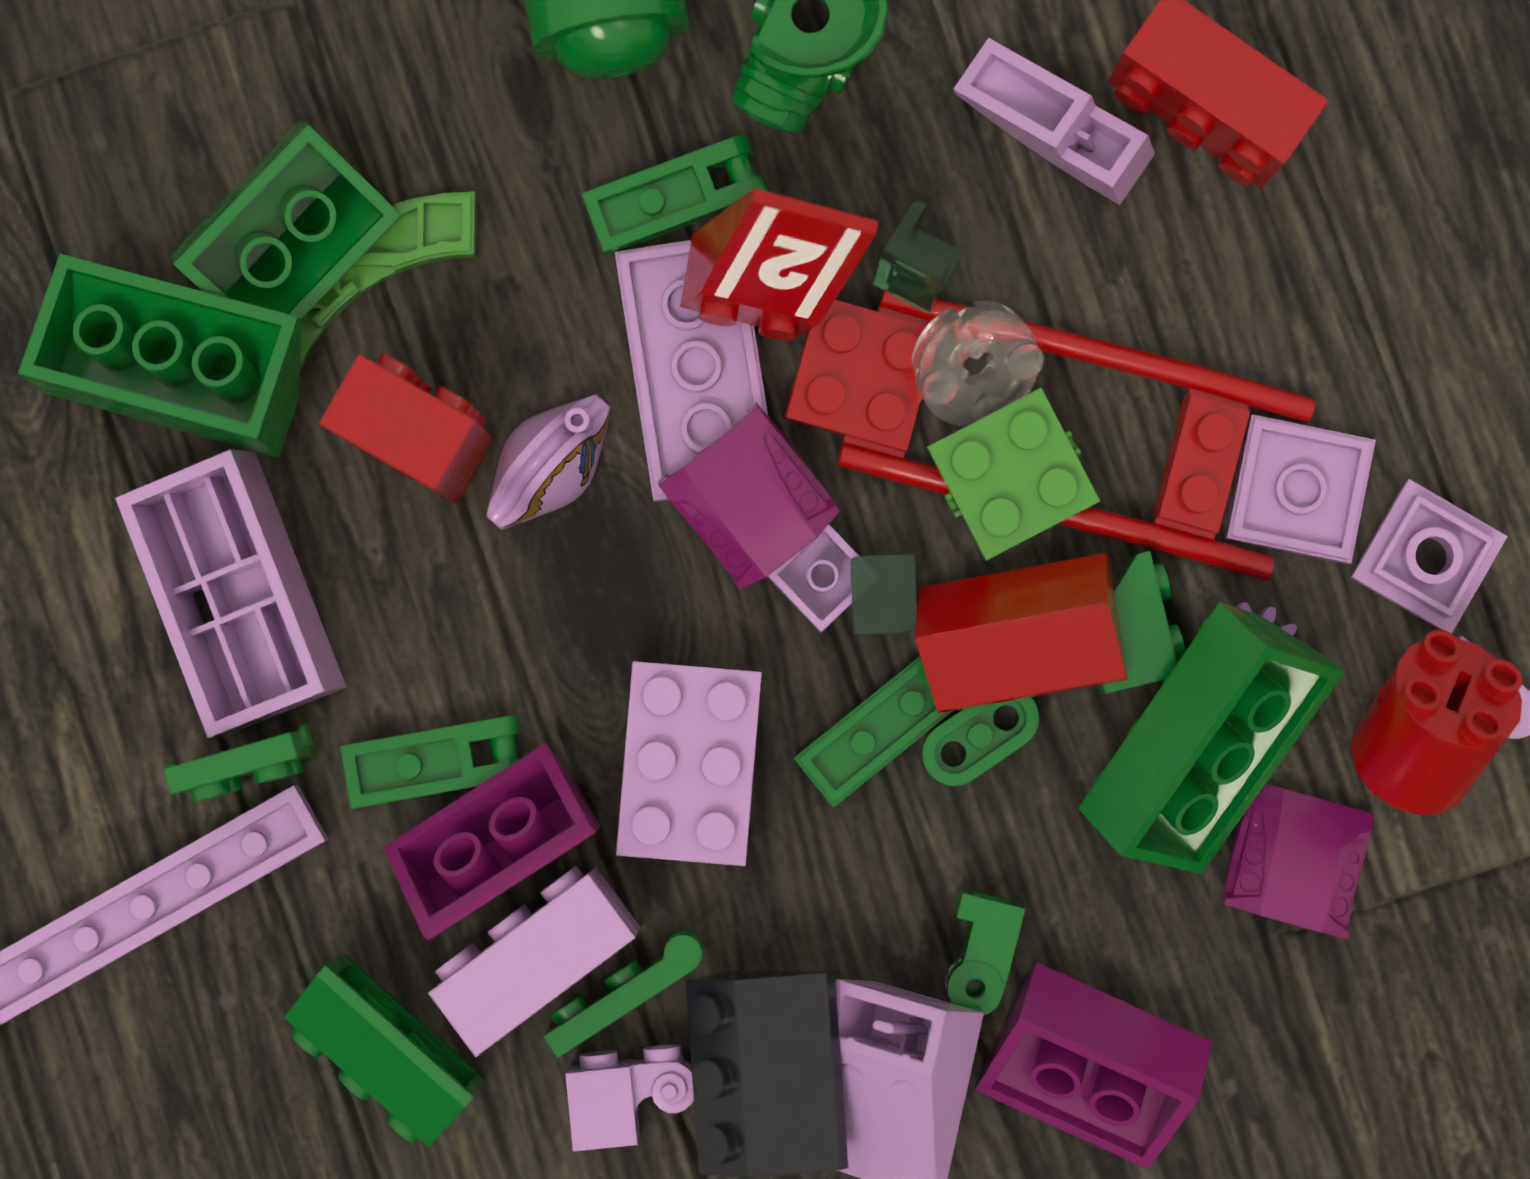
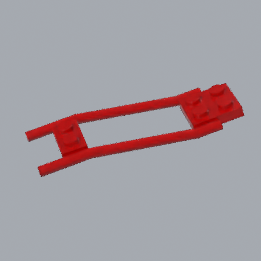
(861, 385)

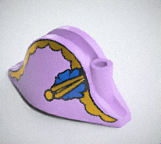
(548, 461)

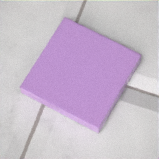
(1299, 489)

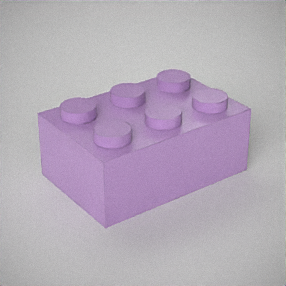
(689, 763)
(533, 958)

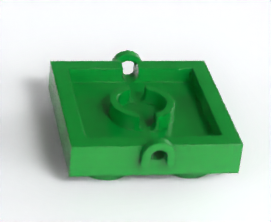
(221, 772)

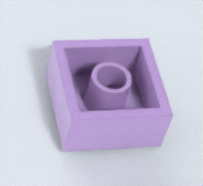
(818, 578)

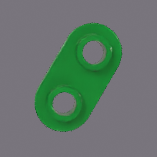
(980, 738)

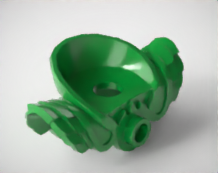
(795, 70)

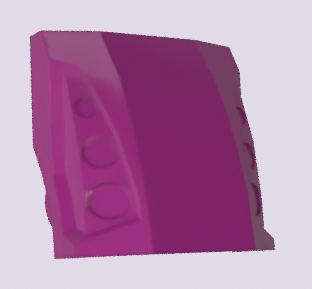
(751, 498)
(1298, 860)

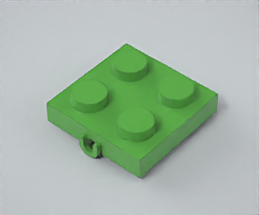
(1013, 474)

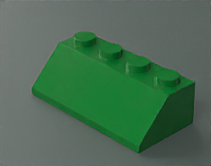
(166, 355)
(1209, 740)

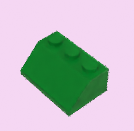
(287, 228)
(383, 1051)

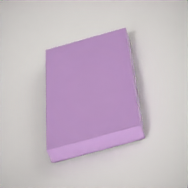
(687, 373)

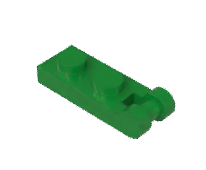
(670, 194)
(426, 761)
(627, 990)

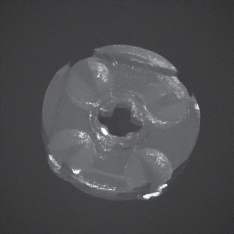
(953, 338)

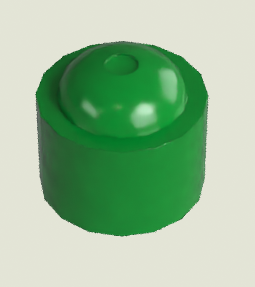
(604, 35)

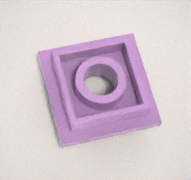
(1391, 563)

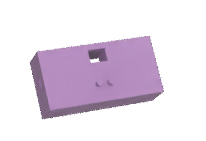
(224, 536)

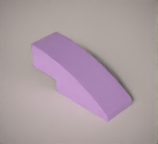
(1056, 120)

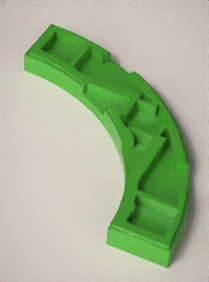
(426, 232)

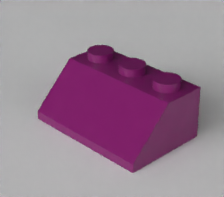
(490, 840)
(1095, 1066)

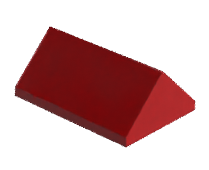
(1020, 633)

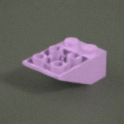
(902, 1078)

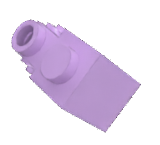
(607, 1093)

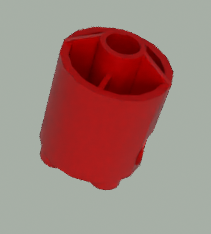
(1436, 724)

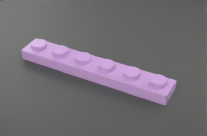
(156, 900)

